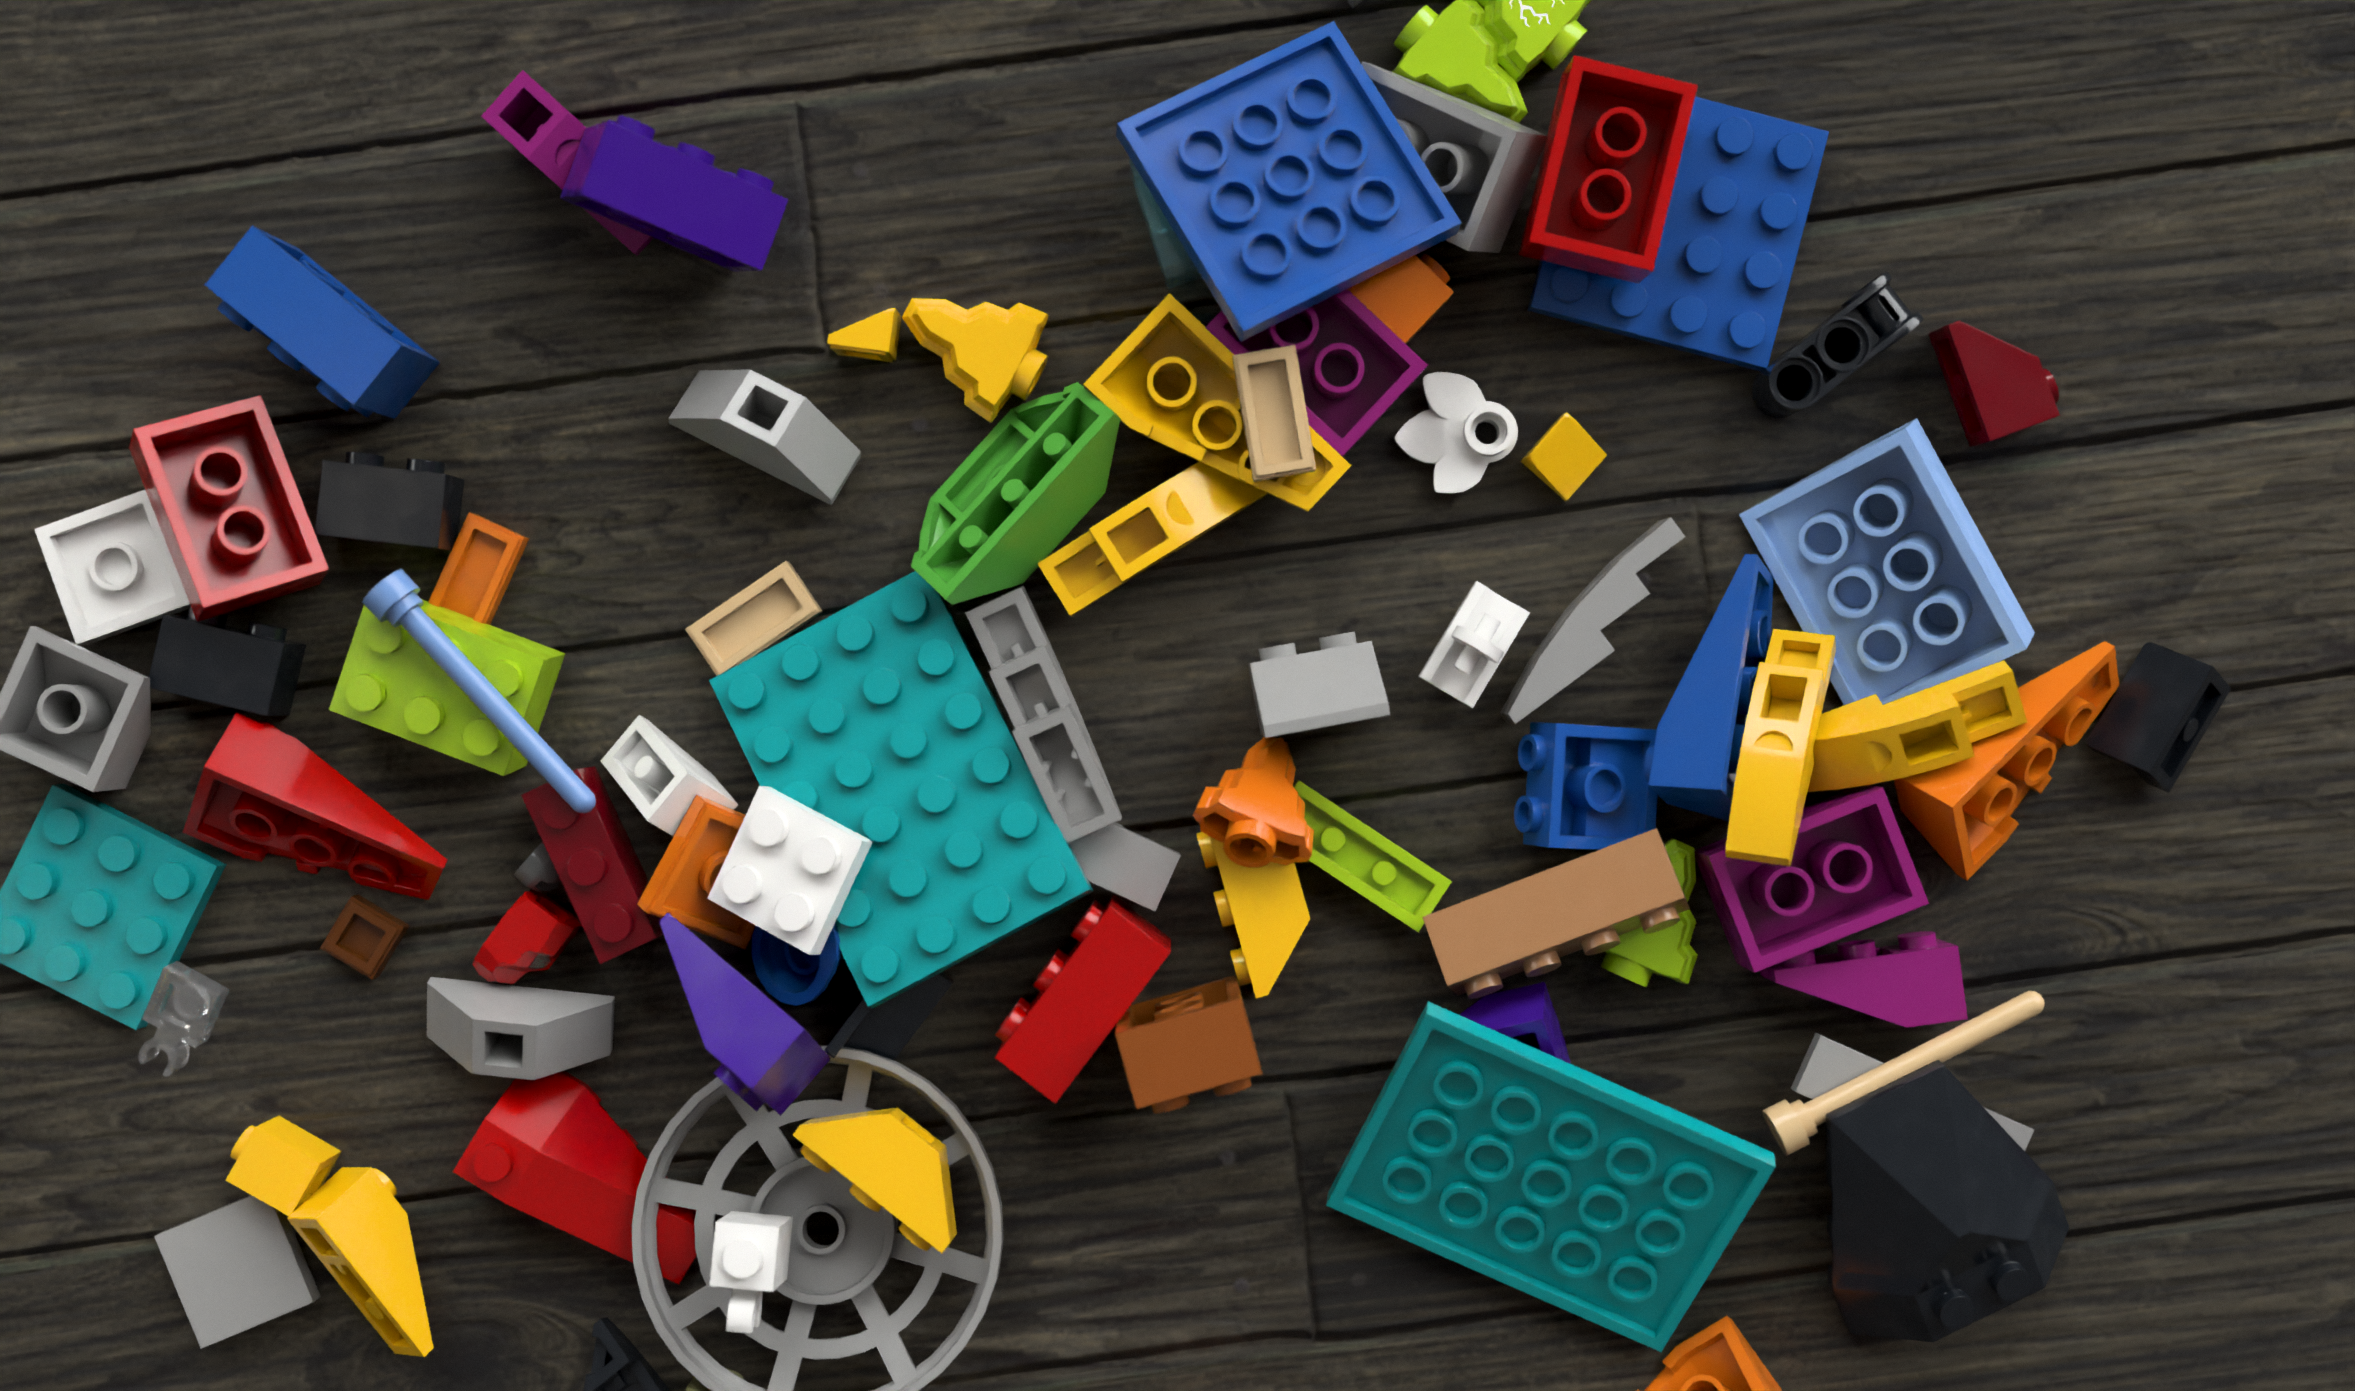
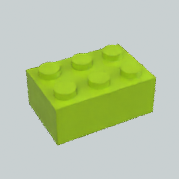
(405, 692)

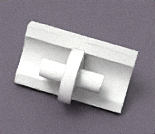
(1473, 644)

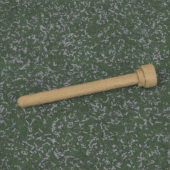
(1796, 1121)

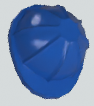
(791, 973)

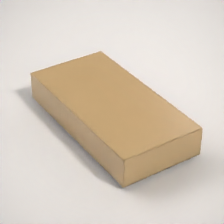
(1274, 413)
(754, 619)

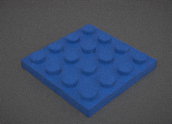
(1287, 180)
(1722, 246)

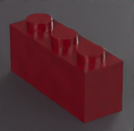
(595, 866)

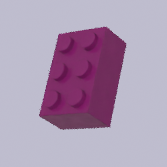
(1346, 363)
(1842, 878)

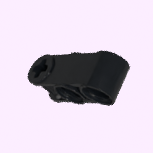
(1864, 325)

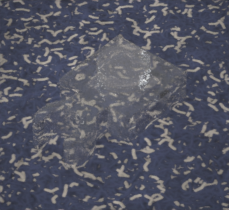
(183, 1011)

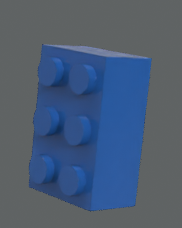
(319, 326)

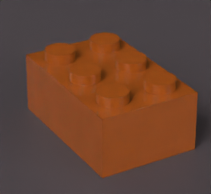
(1188, 1045)

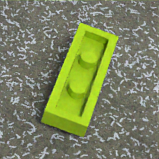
(1370, 861)

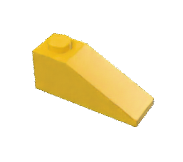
(370, 1252)

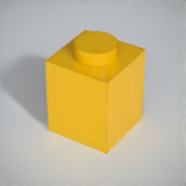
(281, 1163)

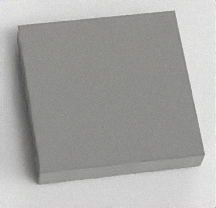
(236, 1268)

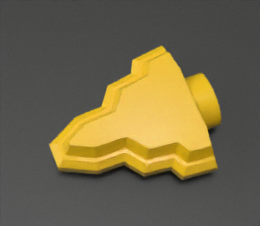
(982, 348)

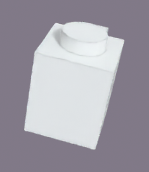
(750, 1258)

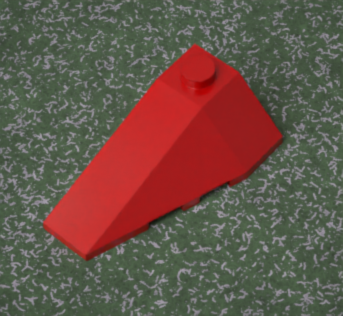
(283, 800)
(571, 1166)

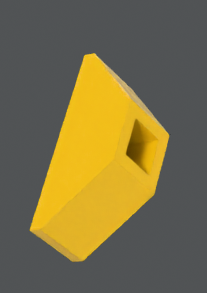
(1266, 911)
(890, 1166)

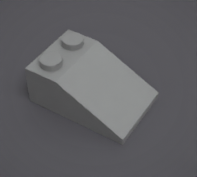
(1470, 152)

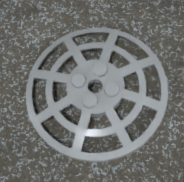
(815, 1271)

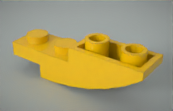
(1144, 534)
(1916, 733)
(1779, 746)

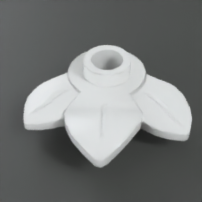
(1448, 435)

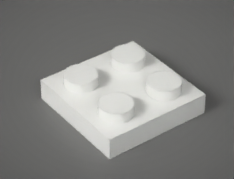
(112, 568)
(789, 870)

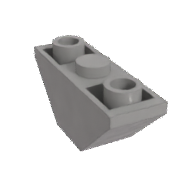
(768, 430)
(518, 1027)

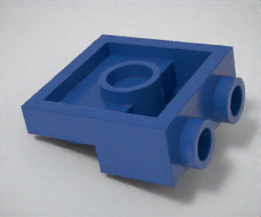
(1584, 785)

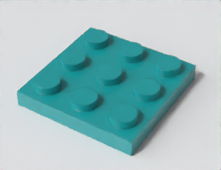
(101, 904)

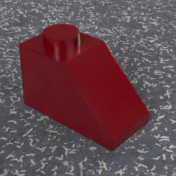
(1993, 383)

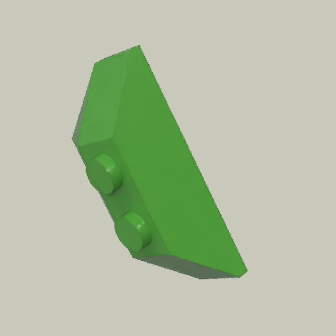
(1017, 495)

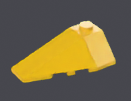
(1182, 391)

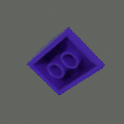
(759, 1045)

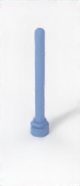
(398, 602)

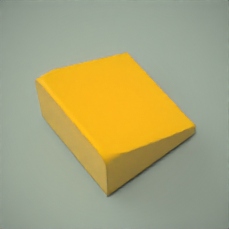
(870, 338)
(1564, 456)

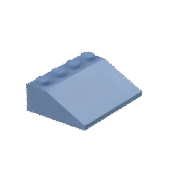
(1890, 569)

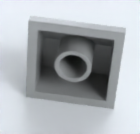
(1317, 686)
(74, 712)

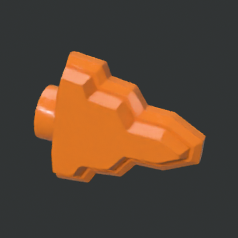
(1258, 809)

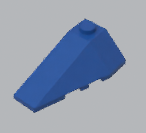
(1707, 716)

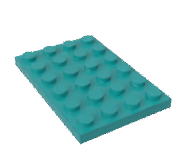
(904, 743)
(1548, 1177)

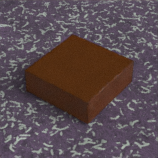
(364, 936)

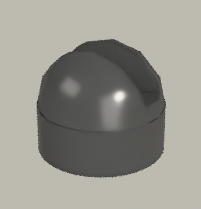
(538, 871)

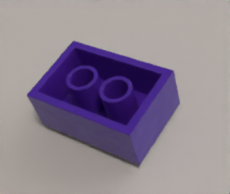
(675, 194)

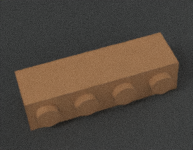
(1556, 914)

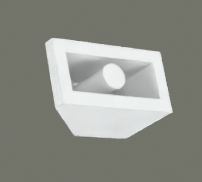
(660, 775)

